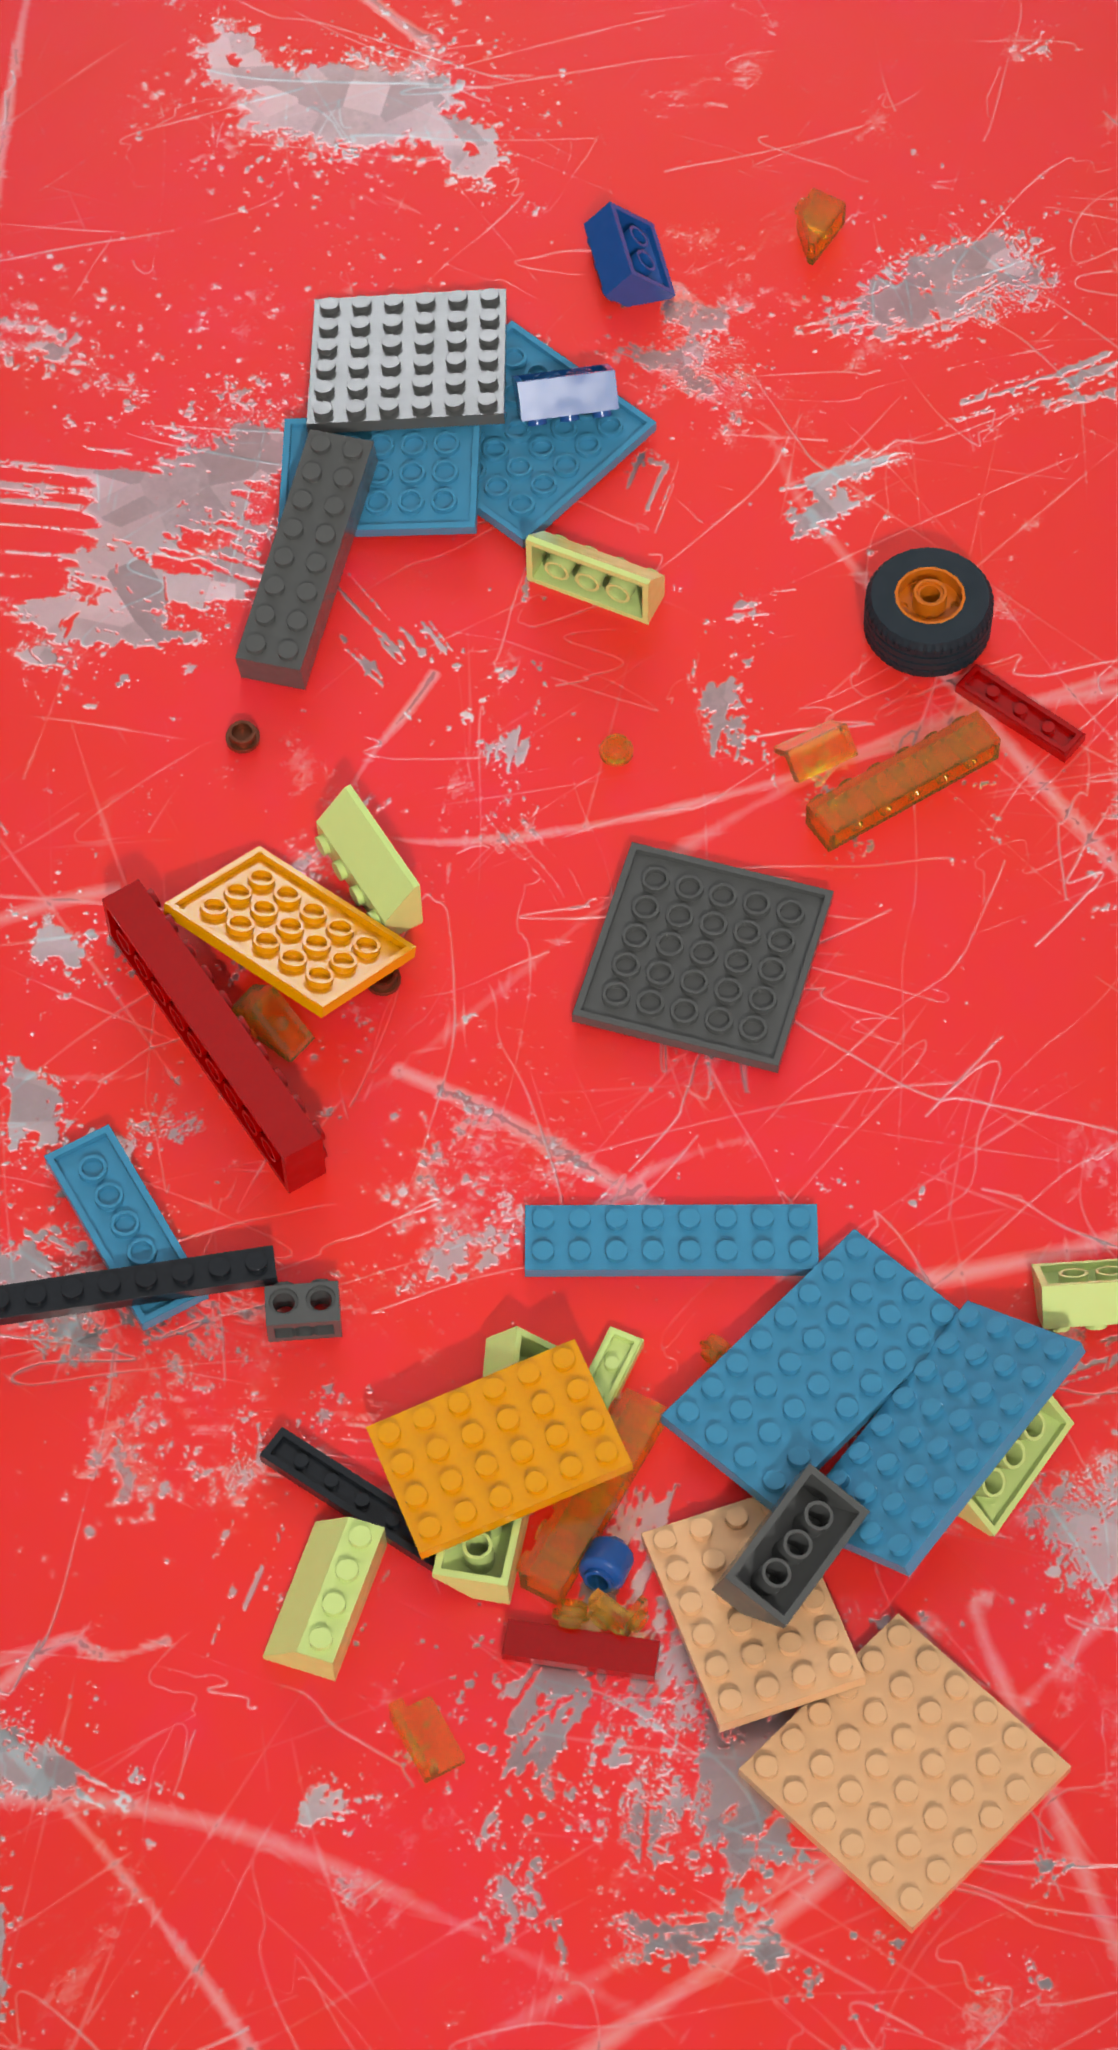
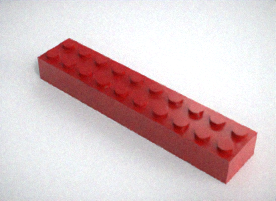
(216, 1036)

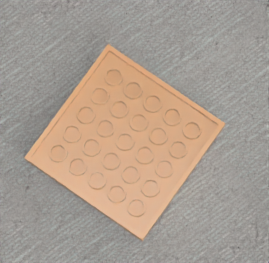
(906, 1774)

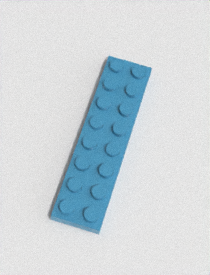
(670, 1240)

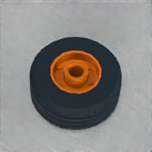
(928, 612)

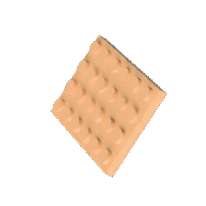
(740, 1661)

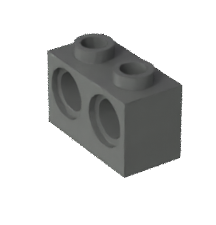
(303, 1320)

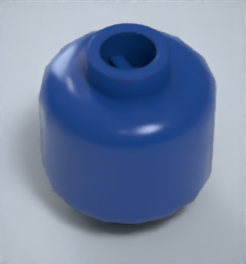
(606, 1563)

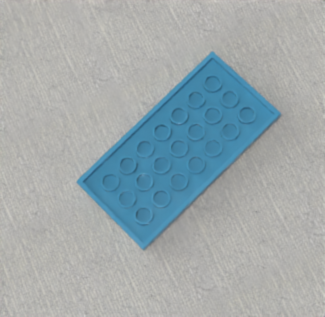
(811, 1369)
(948, 1430)

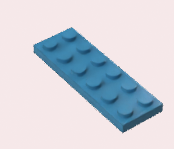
(117, 1212)

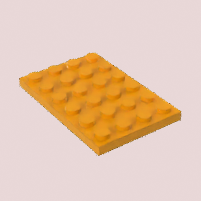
(290, 931)
(499, 1448)

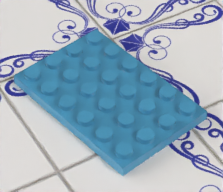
(421, 481)

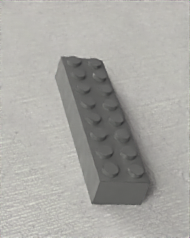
(307, 559)

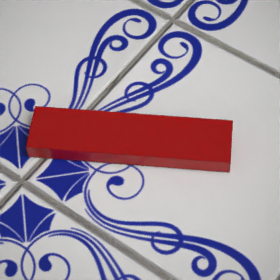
(1020, 713)
(581, 1650)

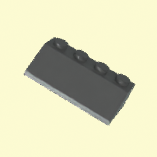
(791, 1549)

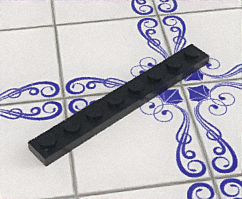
(137, 1285)

